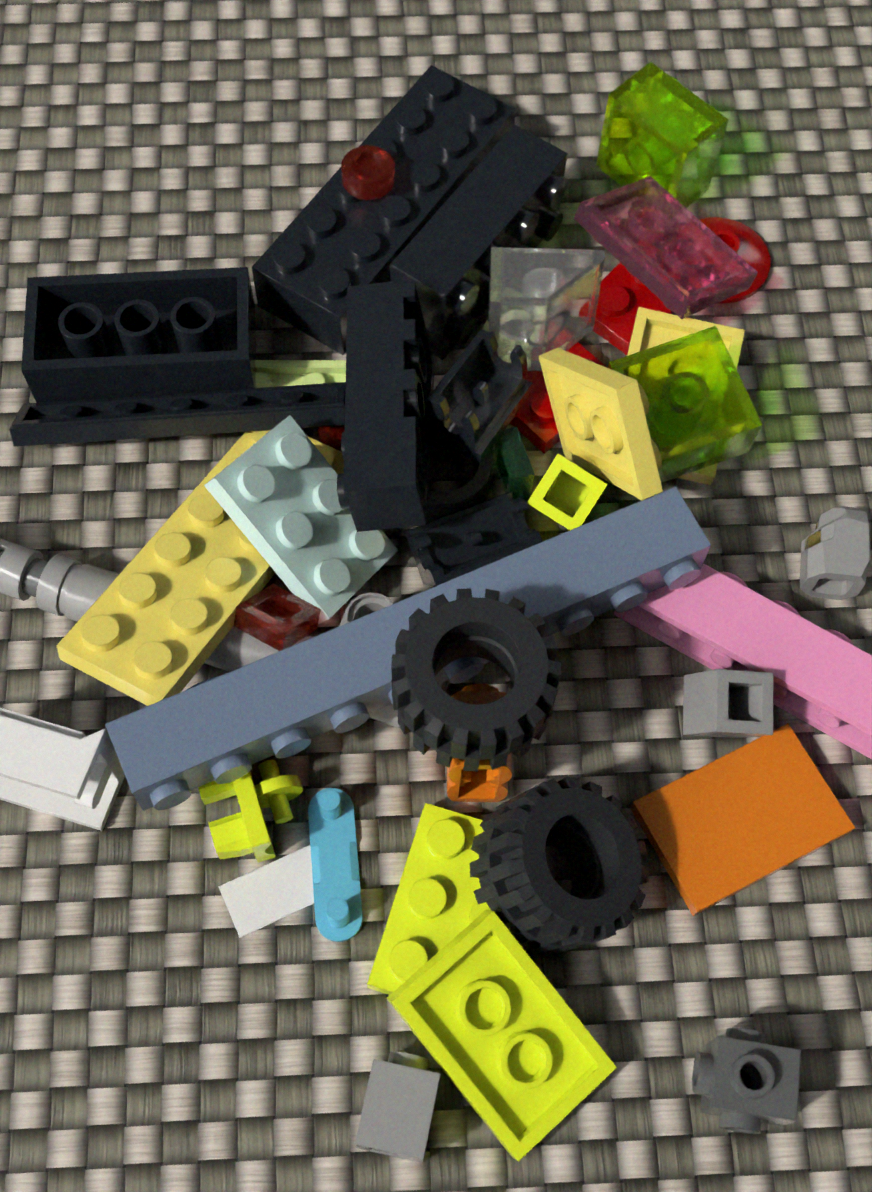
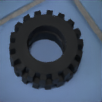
(485, 631)
(600, 856)

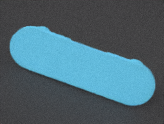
(335, 865)

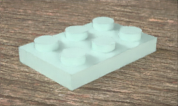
(291, 513)

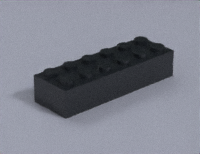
(345, 241)

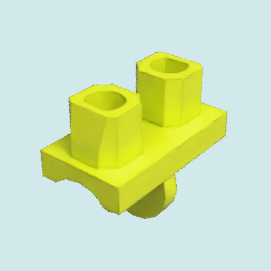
(247, 830)

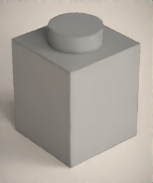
(728, 704)
(398, 1107)

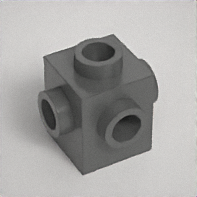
(769, 1076)

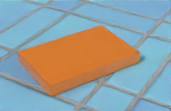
(741, 818)

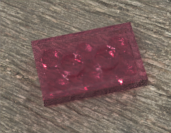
(665, 246)

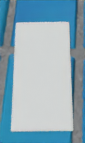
(270, 892)

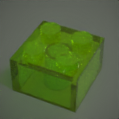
(661, 132)
(695, 402)

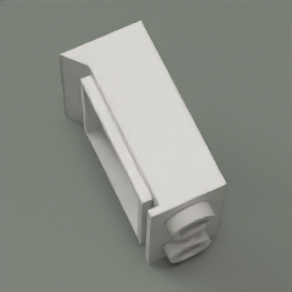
(58, 769)

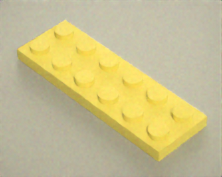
(174, 596)

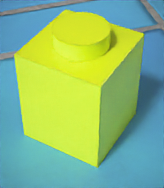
(567, 493)

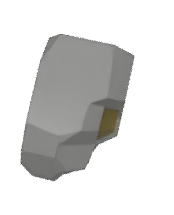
(836, 555)

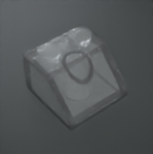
(542, 299)

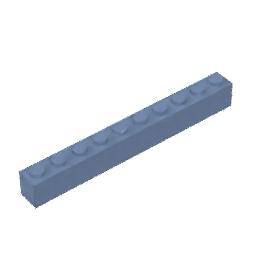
(346, 672)

